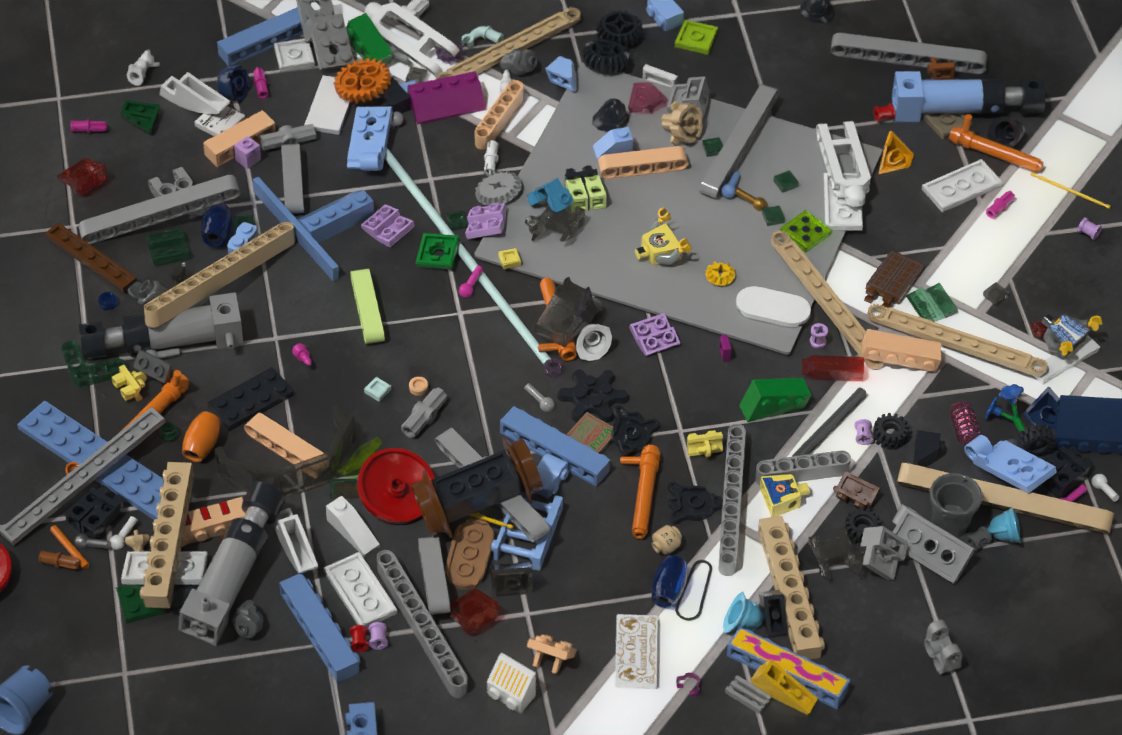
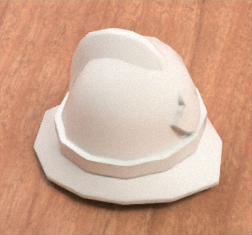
(593, 342)

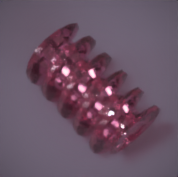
(964, 422)

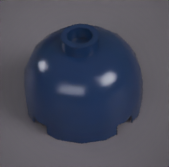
(233, 82)

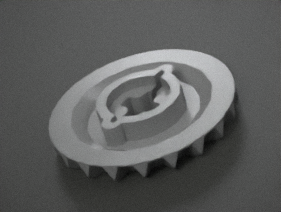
(506, 185)

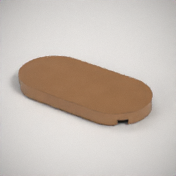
(469, 554)

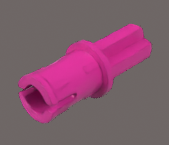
(260, 83)
(88, 126)
(1000, 204)

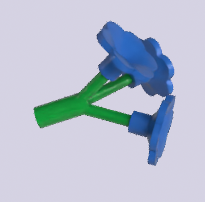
(1009, 393)

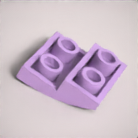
(486, 220)
(387, 225)
(654, 334)

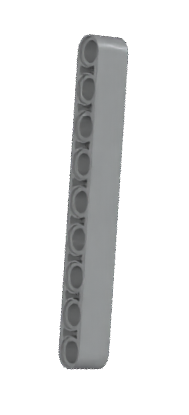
(907, 52)
(739, 141)
(159, 209)
(731, 500)
(520, 512)
(406, 598)

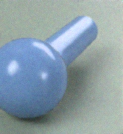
(729, 189)

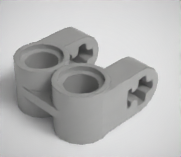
(181, 178)
(939, 647)

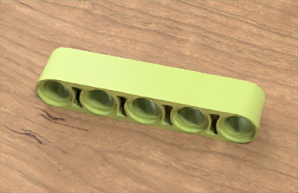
(367, 306)

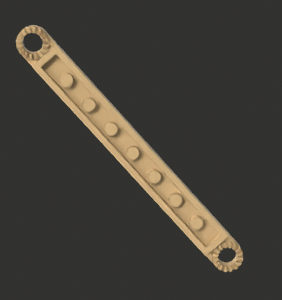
(518, 41)
(822, 293)
(957, 340)

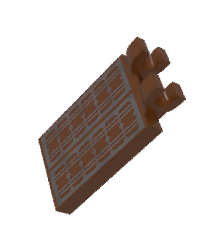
(893, 278)

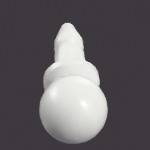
(505, 80)

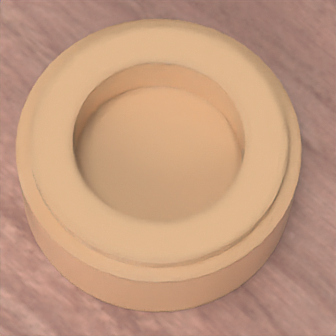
(418, 386)

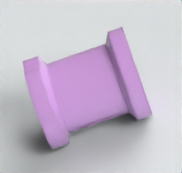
(1089, 228)
(816, 334)
(863, 431)
(378, 638)

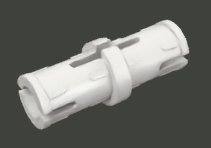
(491, 158)

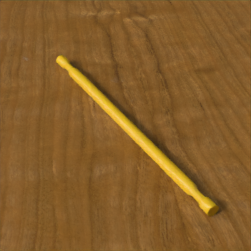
(1070, 190)
(491, 520)

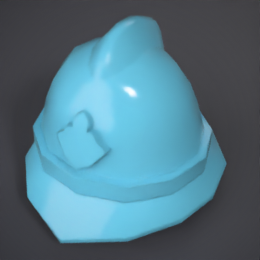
(1006, 526)
(742, 614)

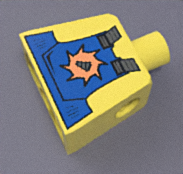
(782, 493)

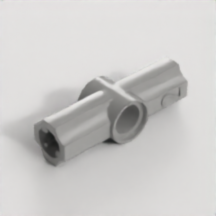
(287, 135)
(424, 412)

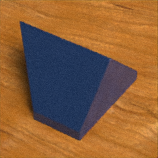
(1043, 409)

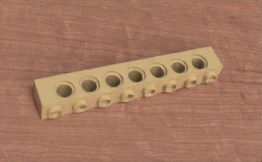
(168, 535)
(789, 580)

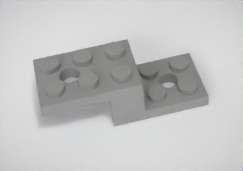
(325, 30)

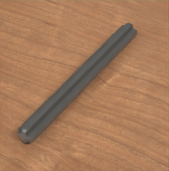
(827, 427)

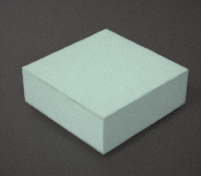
(377, 389)

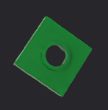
(434, 242)

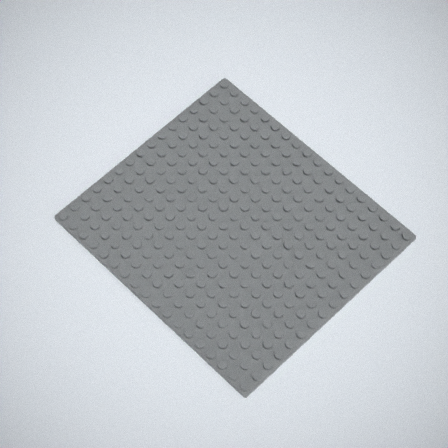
(716, 229)

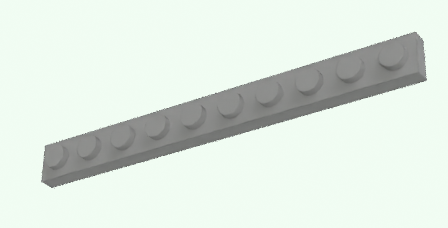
(82, 476)

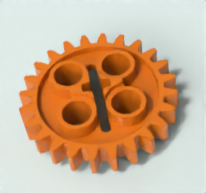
(362, 80)

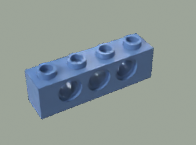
(361, 715)

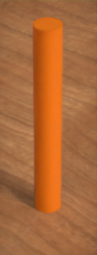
(69, 546)

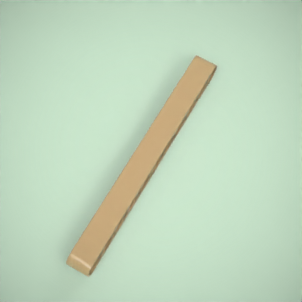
(218, 274)
(1022, 502)

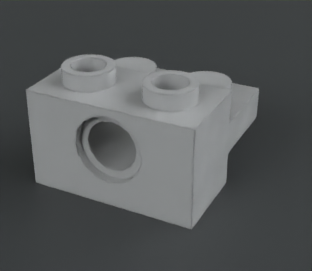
(695, 92)
(883, 551)

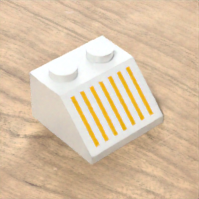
(512, 683)

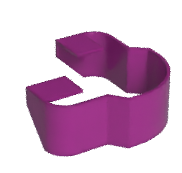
(691, 675)

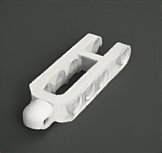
(425, 44)
(853, 189)

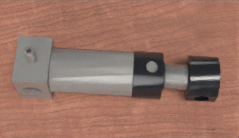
(195, 325)
(208, 607)

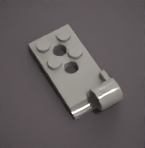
(918, 531)

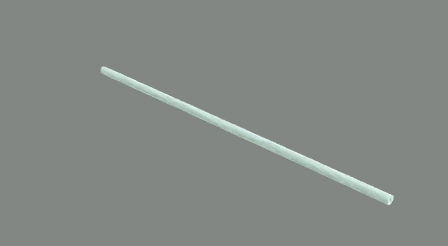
(465, 256)

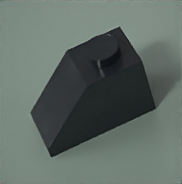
(396, 98)
(927, 448)
(774, 613)

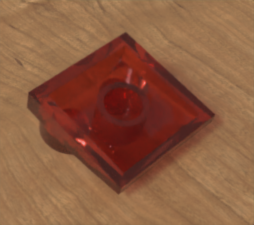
(84, 175)
(474, 611)

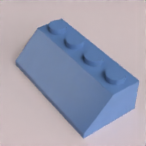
(338, 215)

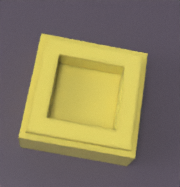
(509, 258)

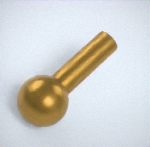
(758, 203)

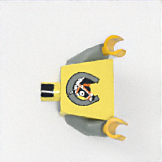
(660, 243)

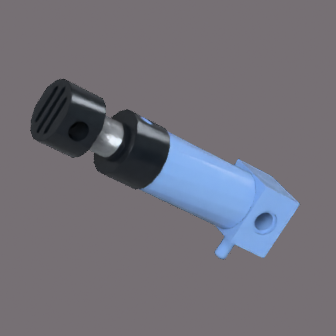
(983, 96)

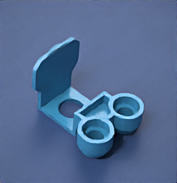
(558, 197)

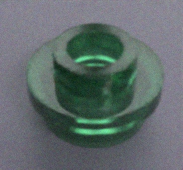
(168, 427)

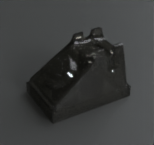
(566, 313)

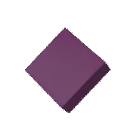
(725, 348)

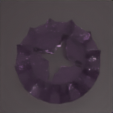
(444, 56)

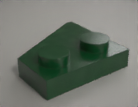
(141, 114)
(132, 604)

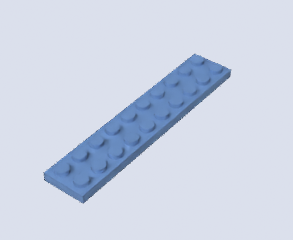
(77, 443)

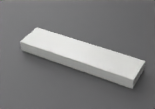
(1056, 365)

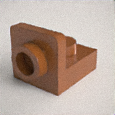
(941, 71)

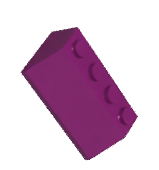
(446, 97)

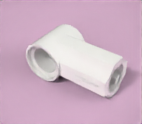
(416, 7)

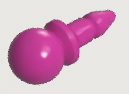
(301, 353)

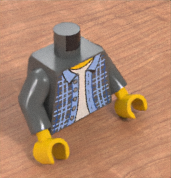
(1067, 333)

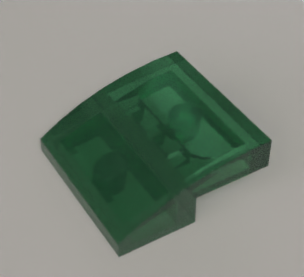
(167, 246)
(932, 303)

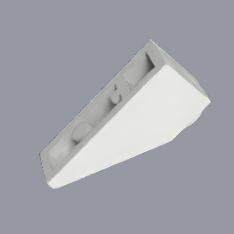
(351, 526)

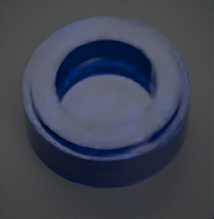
(107, 301)

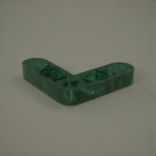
(84, 371)

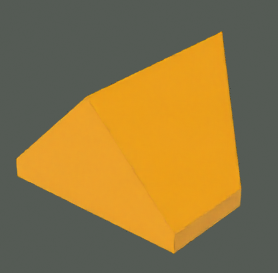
(895, 155)

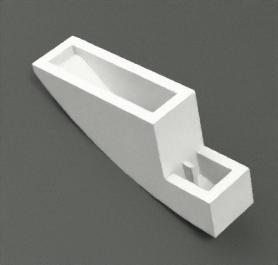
(193, 95)
(294, 541)

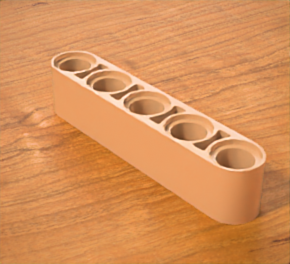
(499, 114)
(643, 162)
(280, 439)

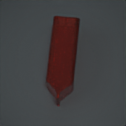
(833, 368)

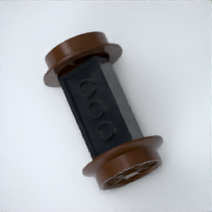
(477, 486)

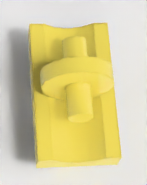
(133, 382)
(704, 444)

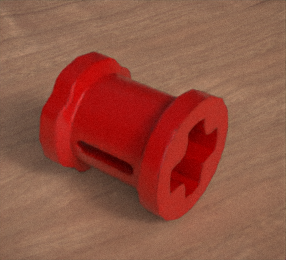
(884, 112)
(359, 638)

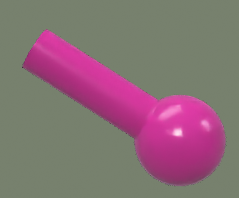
(466, 289)
(1075, 494)

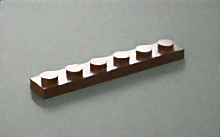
(91, 257)

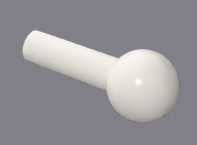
(1100, 481)
(118, 541)

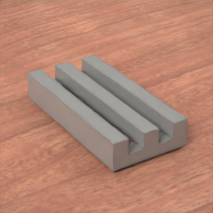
(749, 691)

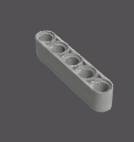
(292, 178)
(806, 466)
(434, 575)

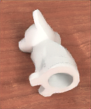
(137, 71)

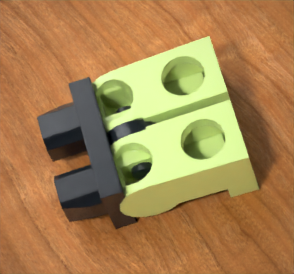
(585, 188)

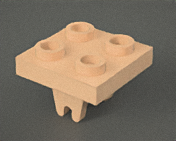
(545, 644)

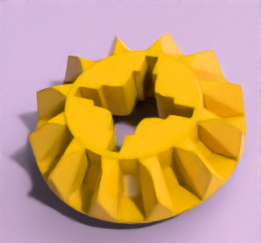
(726, 277)

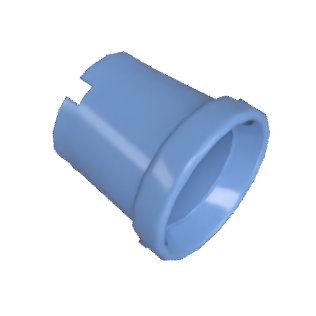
(22, 698)

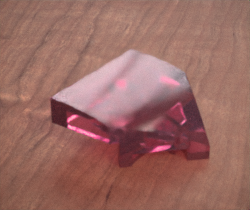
(645, 97)

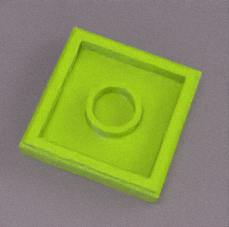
(696, 37)

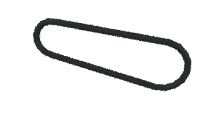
(704, 592)

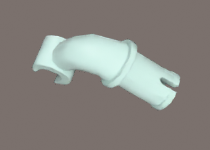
(483, 31)

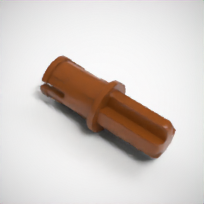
(58, 560)

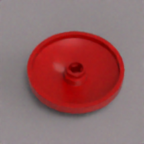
(386, 485)

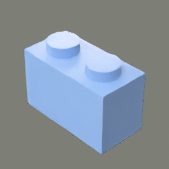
(666, 13)

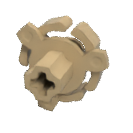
(683, 122)

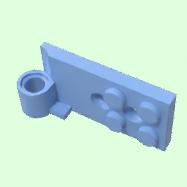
(364, 153)
(1002, 462)

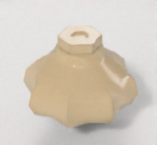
(137, 541)

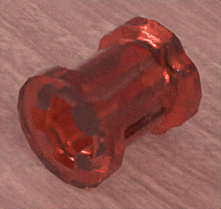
(1038, 328)

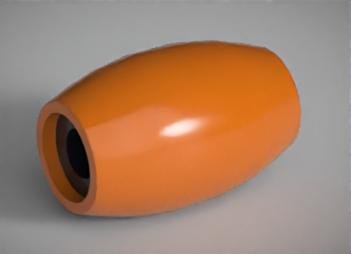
(201, 436)

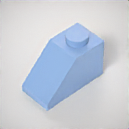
(563, 73)
(613, 142)

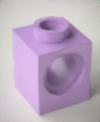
(247, 152)

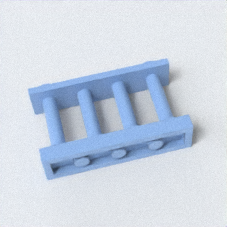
(536, 555)

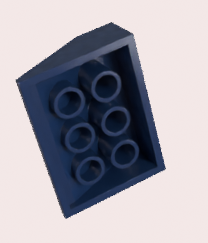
(1089, 424)

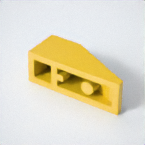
(783, 687)

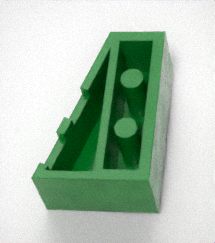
(367, 40)
(774, 397)

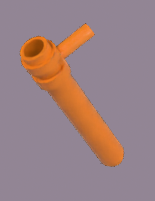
(968, 139)
(566, 353)
(169, 394)
(649, 466)

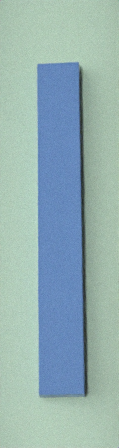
(302, 236)

